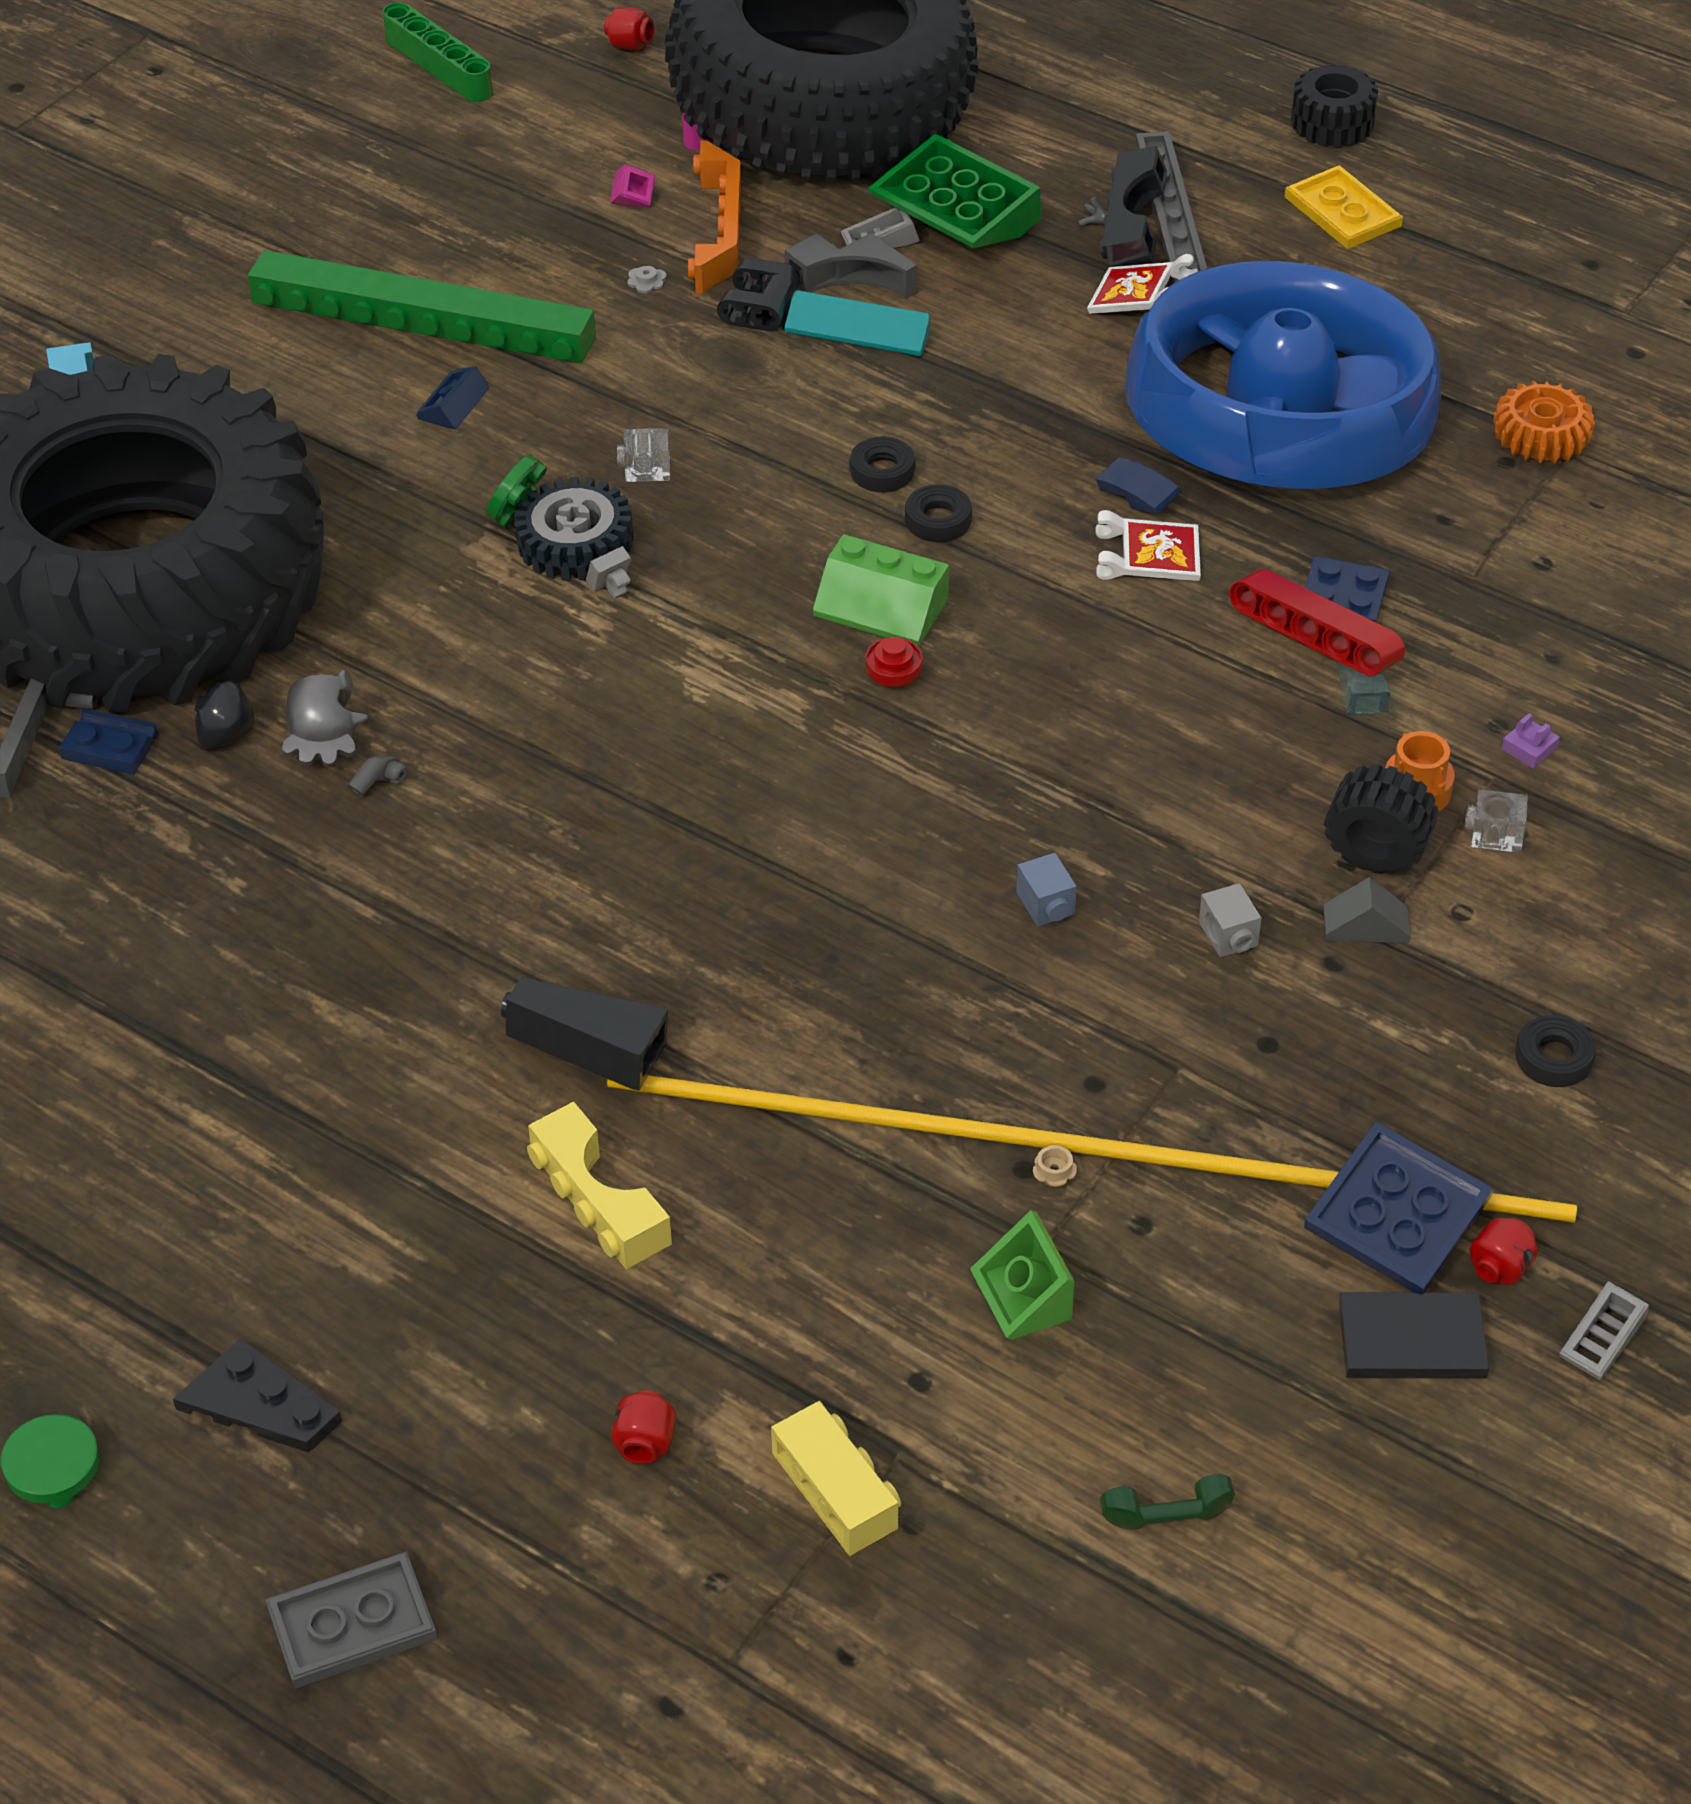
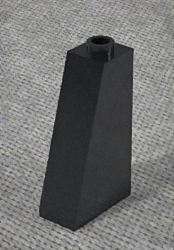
(588, 1029)

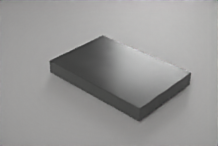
(350, 1619)

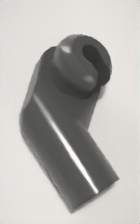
(377, 769)

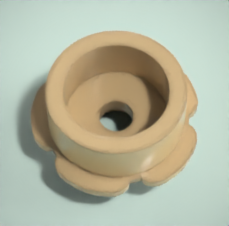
(1054, 1158)

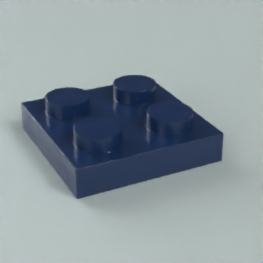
(1349, 585)

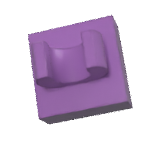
(1530, 742)

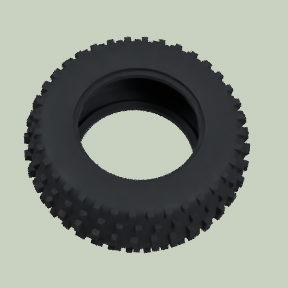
(820, 114)

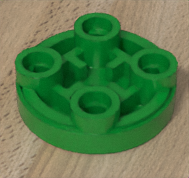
(514, 489)
(50, 1459)

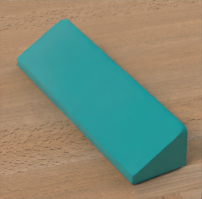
(858, 323)

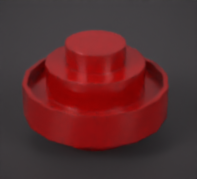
(894, 661)

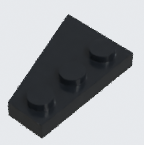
(261, 1396)

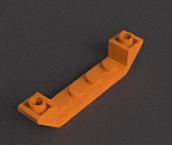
(718, 261)

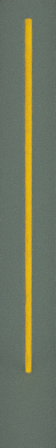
(1042, 1139)

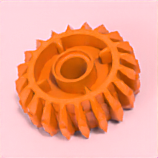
(1543, 422)

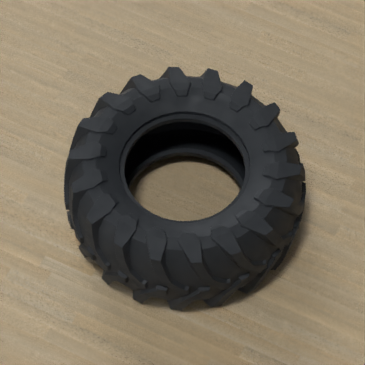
(170, 608)

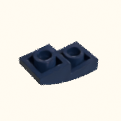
(1141, 485)

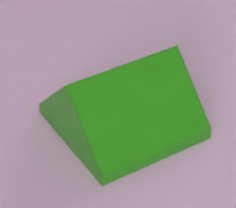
(1026, 1280)

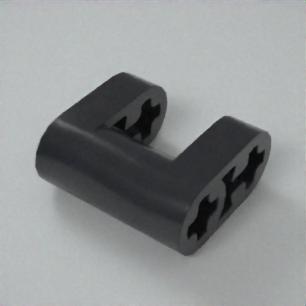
(768, 298)

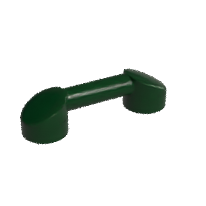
(1123, 1509)

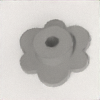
(646, 279)

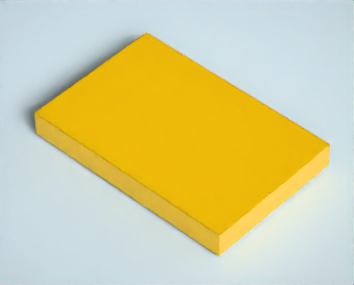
(1343, 207)

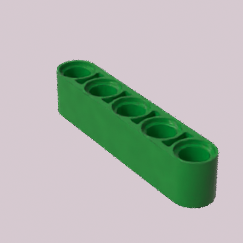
(438, 52)

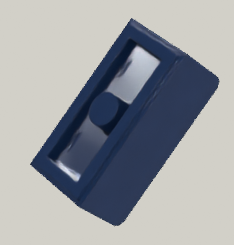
(454, 398)

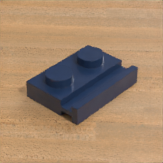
(108, 741)

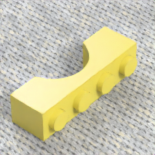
(626, 1221)

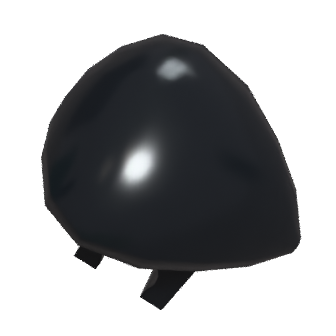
(223, 715)

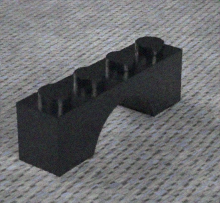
(1136, 181)

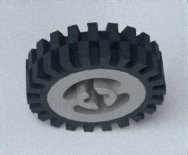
(572, 512)

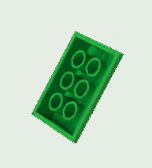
(961, 194)

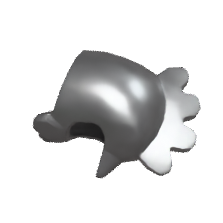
(318, 719)

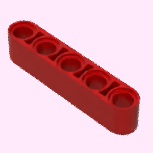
(1317, 622)

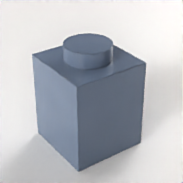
(1046, 889)

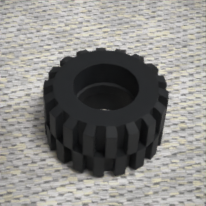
(1334, 105)
(1381, 819)

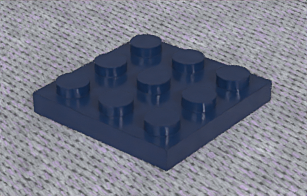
(1398, 1208)

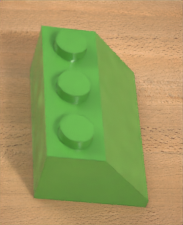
(881, 590)

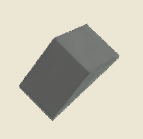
(1366, 915)

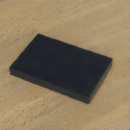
(1413, 1335)

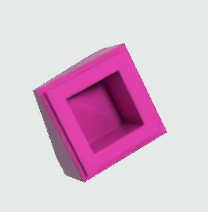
(632, 187)

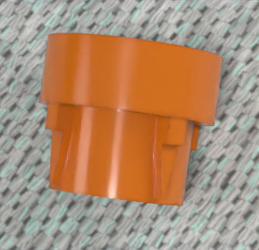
(1427, 759)

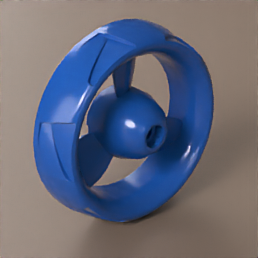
(1287, 376)

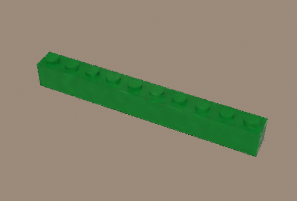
(423, 306)

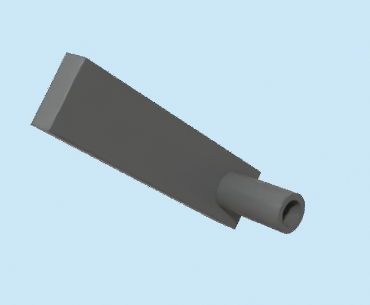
(25, 728)

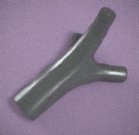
(1097, 213)

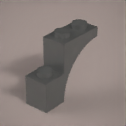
(860, 262)

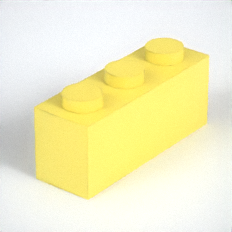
(836, 1477)

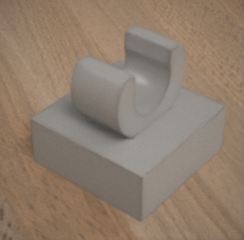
(610, 572)

